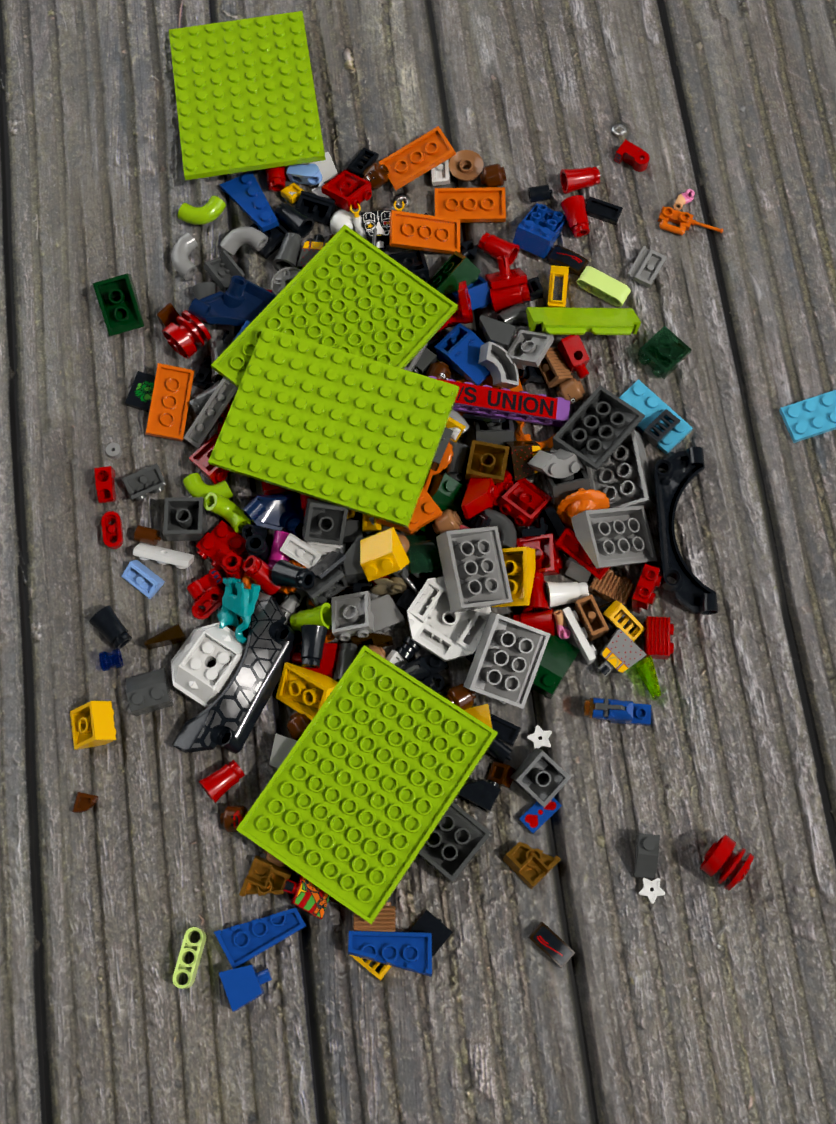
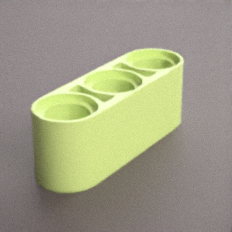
(603, 286)
(181, 965)

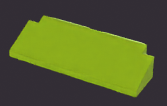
(582, 320)

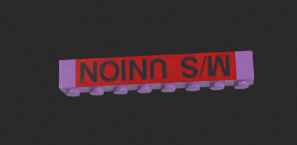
(510, 404)

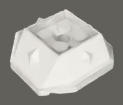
(436, 635)
(191, 661)

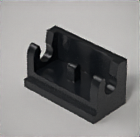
(317, 207)

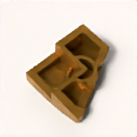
(530, 863)
(265, 878)

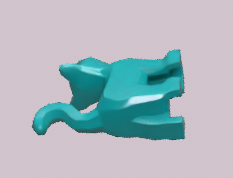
(240, 602)

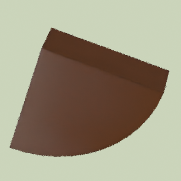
(84, 802)

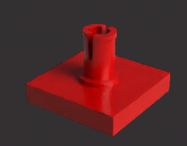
(505, 276)

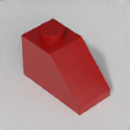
(478, 496)

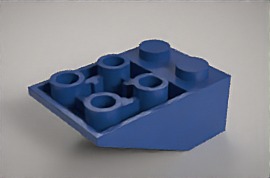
(539, 230)
(461, 353)

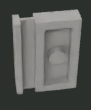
(646, 267)

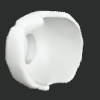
(340, 219)

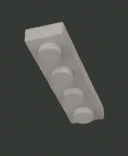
(211, 413)

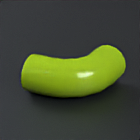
(203, 214)
(197, 487)
(227, 510)

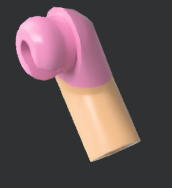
(683, 199)
(561, 625)

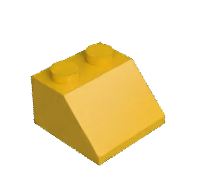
(382, 554)
(93, 724)

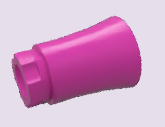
(275, 553)

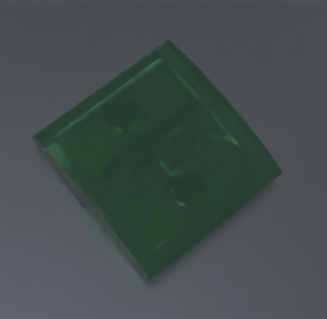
(423, 554)

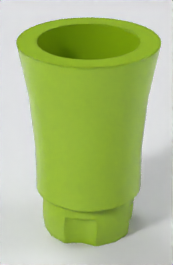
(318, 615)

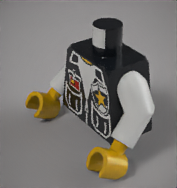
(368, 221)

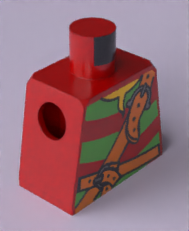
(307, 896)

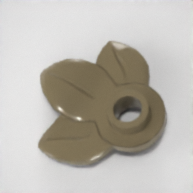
(388, 586)

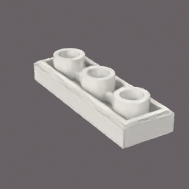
(163, 555)
(579, 635)

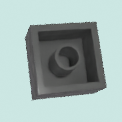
(184, 519)

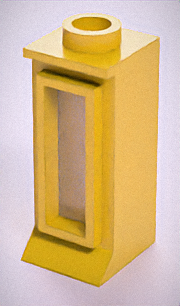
(557, 286)

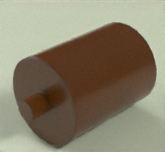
(147, 535)

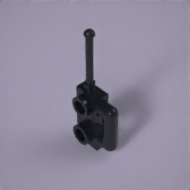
(202, 377)

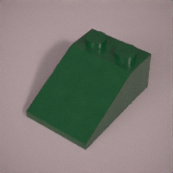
(453, 271)
(119, 304)
(447, 495)
(554, 666)

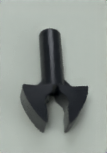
(468, 253)

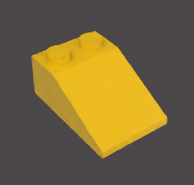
(520, 571)
(304, 689)

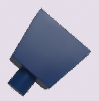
(244, 985)

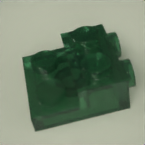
(663, 352)

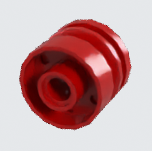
(184, 336)
(723, 860)

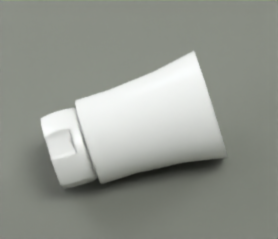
(565, 592)

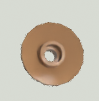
(466, 159)

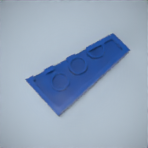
(251, 200)
(254, 937)
(398, 949)

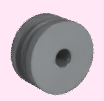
(113, 450)

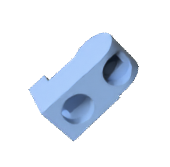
(304, 174)

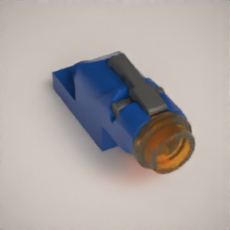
(618, 711)

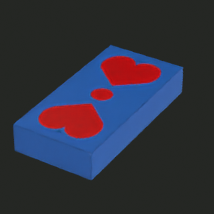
(538, 815)

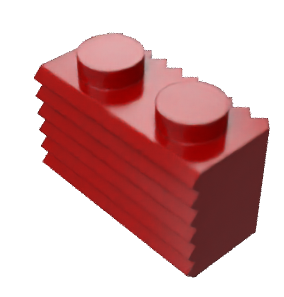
(657, 637)

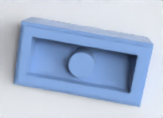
(142, 578)

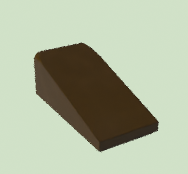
(168, 637)

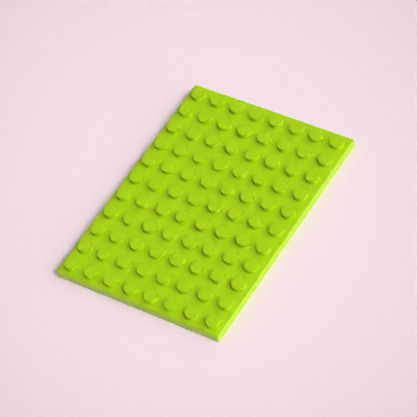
(245, 95)
(348, 301)
(335, 426)
(367, 783)

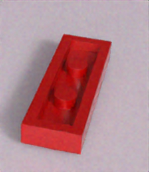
(571, 545)

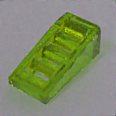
(648, 675)

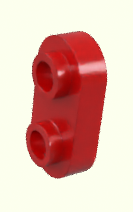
(112, 531)
(209, 602)

